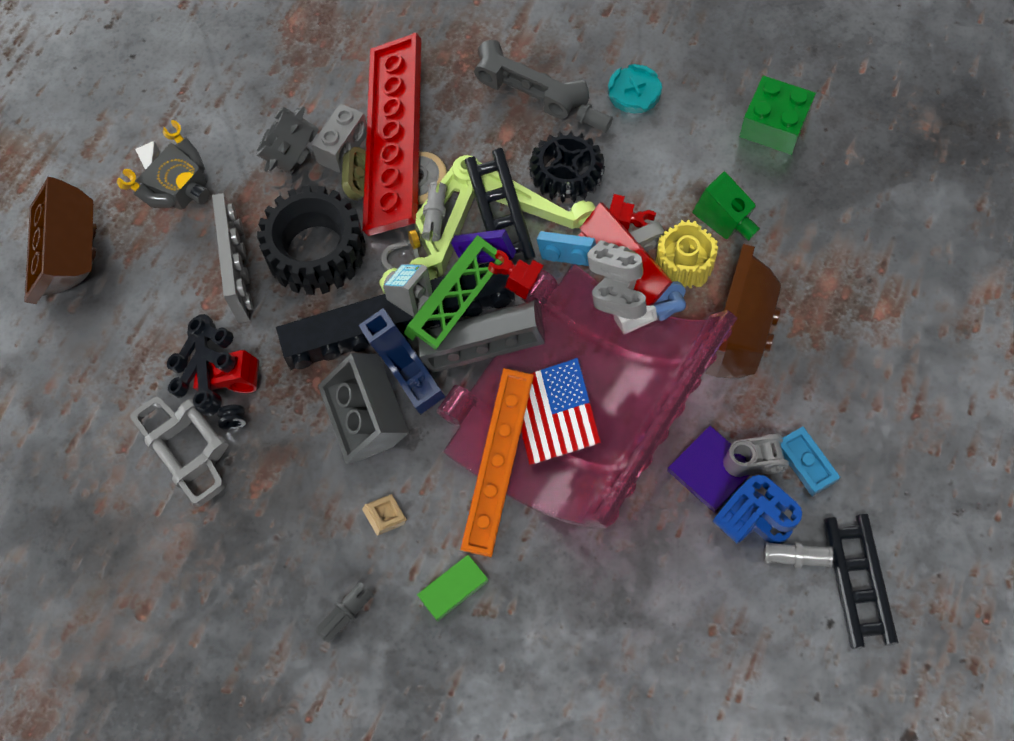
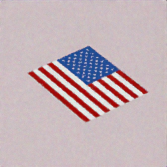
(558, 413)

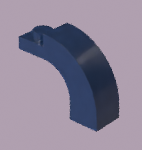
(402, 360)

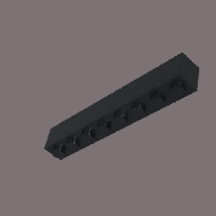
(337, 330)

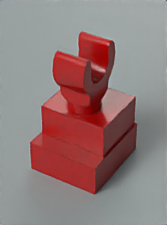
(624, 213)
(521, 276)

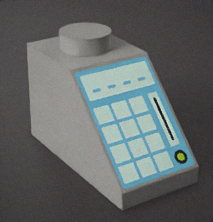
(408, 287)

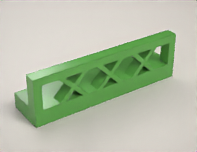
(444, 289)

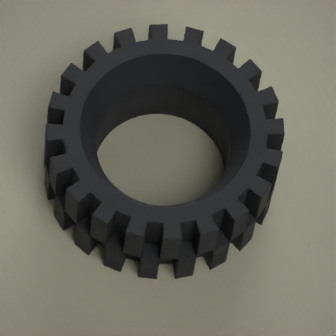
(308, 211)

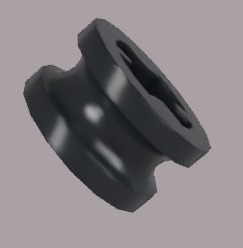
(231, 417)

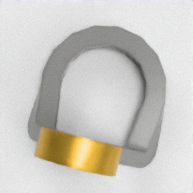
(413, 241)

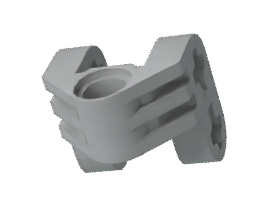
(621, 271)

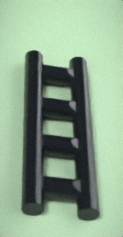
(506, 191)
(849, 597)

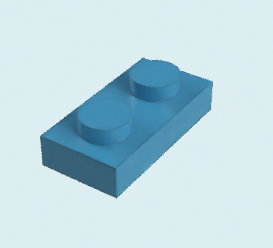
(565, 247)
(808, 461)

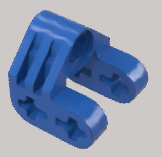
(752, 512)

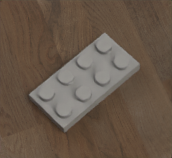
(231, 258)

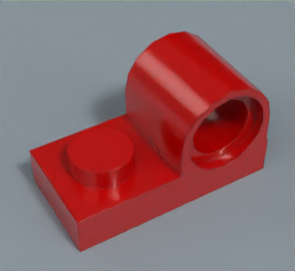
(240, 379)

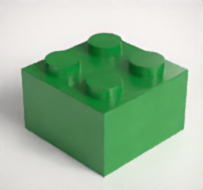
(777, 114)

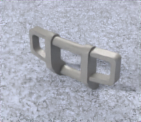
(180, 420)

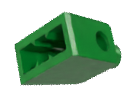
(726, 208)

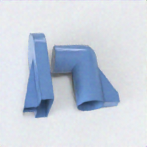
(671, 301)

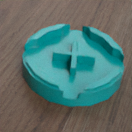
(634, 89)

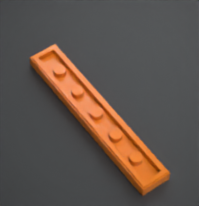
(497, 463)

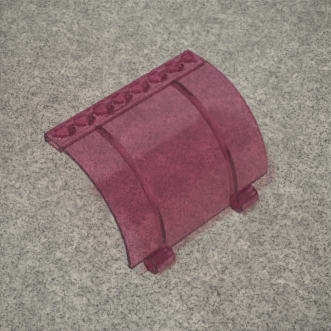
(633, 387)

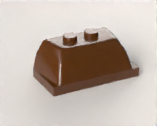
(58, 240)
(754, 303)

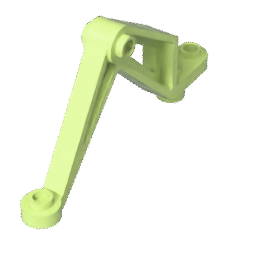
(458, 180)

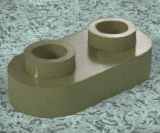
(354, 173)

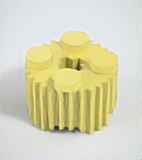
(687, 254)

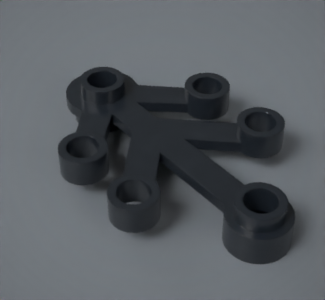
(199, 332)

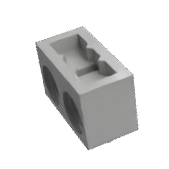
(340, 134)

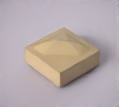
(384, 514)

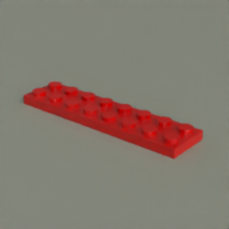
(392, 136)

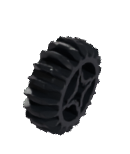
(562, 176)

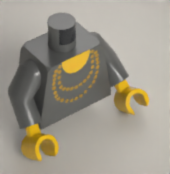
(172, 177)

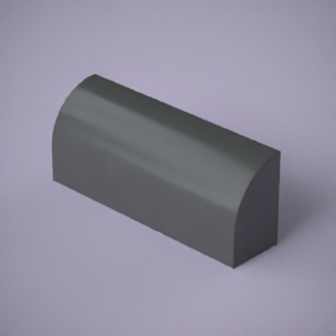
(485, 337)

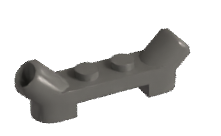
(557, 96)

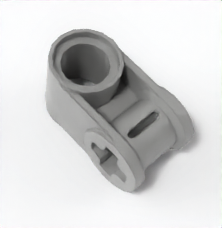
(762, 456)

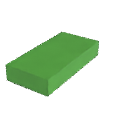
(452, 588)

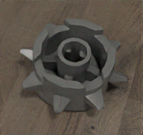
(286, 140)

